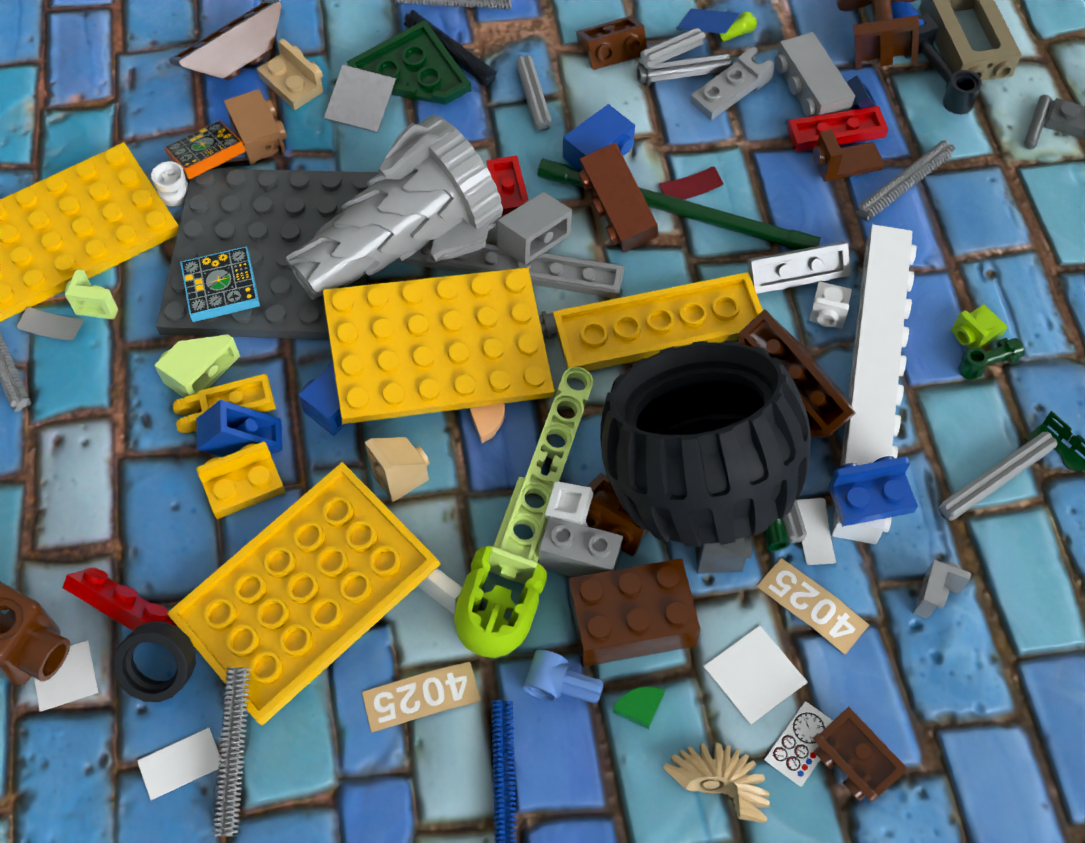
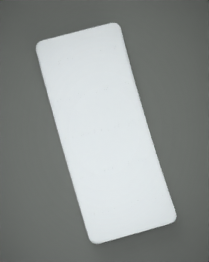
(818, 541)

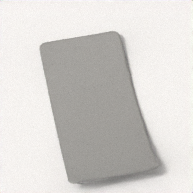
(49, 324)

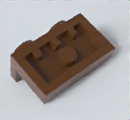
(613, 41)
(609, 516)

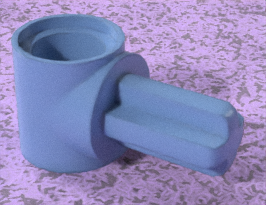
(551, 677)

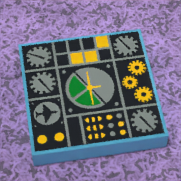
(219, 284)

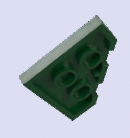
(419, 65)

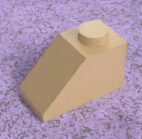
(397, 465)

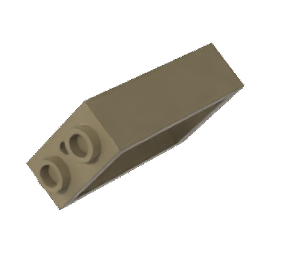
(955, 48)

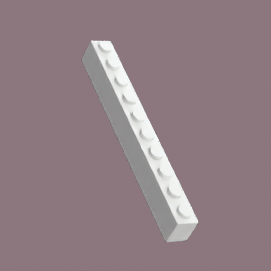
(878, 361)

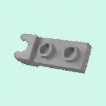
(732, 84)

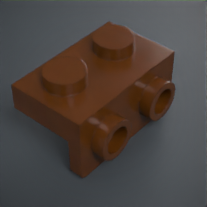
(859, 755)

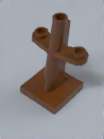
(884, 36)

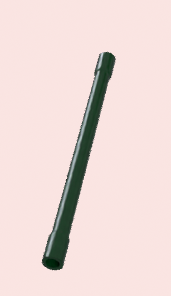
(789, 238)

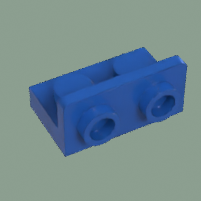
(872, 491)

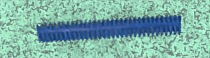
(502, 771)

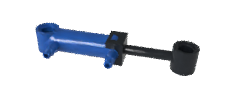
(962, 85)

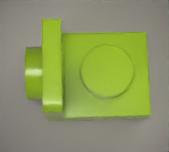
(978, 328)

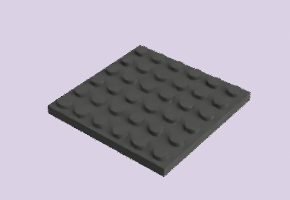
(272, 217)

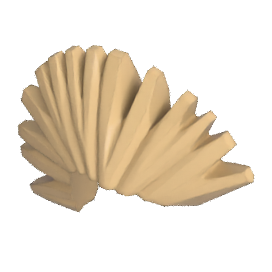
(722, 776)

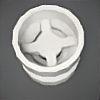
(170, 183)

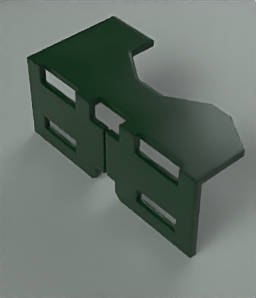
(1069, 456)

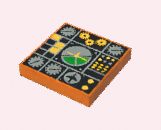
(205, 149)

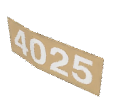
(813, 605)
(420, 696)

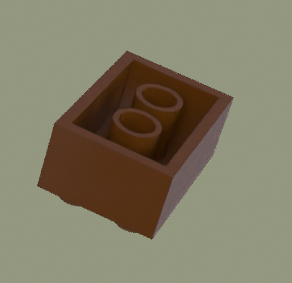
(633, 612)

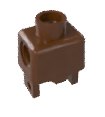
(28, 639)

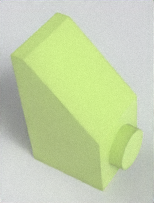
(196, 363)

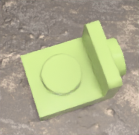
(88, 299)

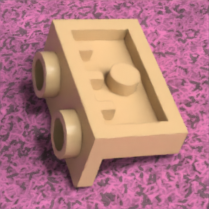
(292, 76)

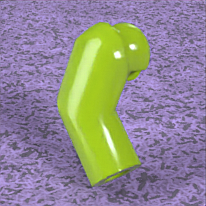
(743, 25)

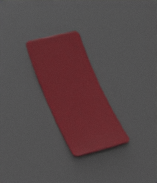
(693, 185)

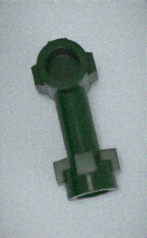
(976, 359)

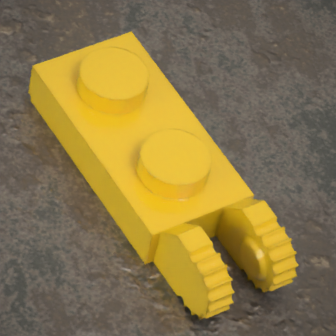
(249, 393)

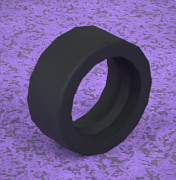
(139, 685)

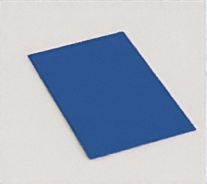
(708, 20)

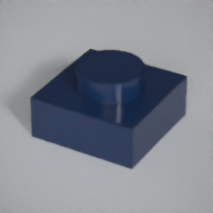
(863, 97)

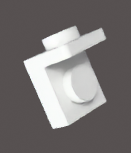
(830, 305)

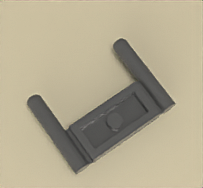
(1058, 116)

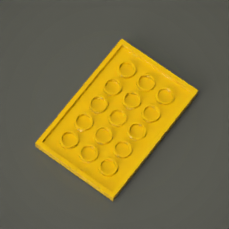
(74, 221)
(436, 345)
(304, 590)

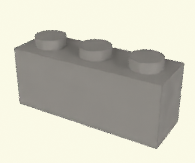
(813, 76)

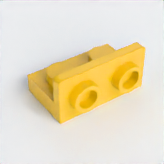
(240, 479)

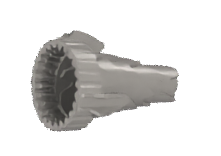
(425, 194)

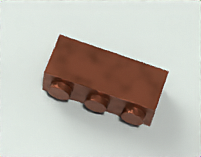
(618, 198)

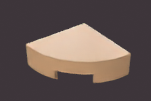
(487, 420)

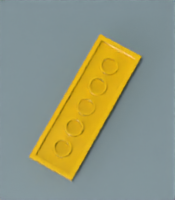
(652, 321)

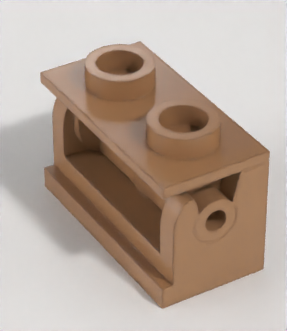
(255, 125)

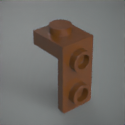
(844, 162)

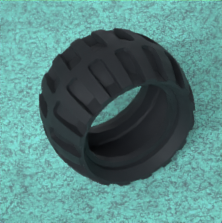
(706, 442)

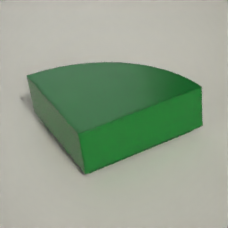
(640, 705)

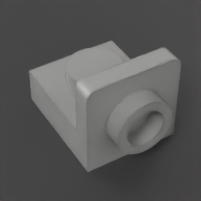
(936, 585)

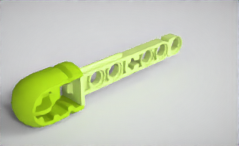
(514, 558)

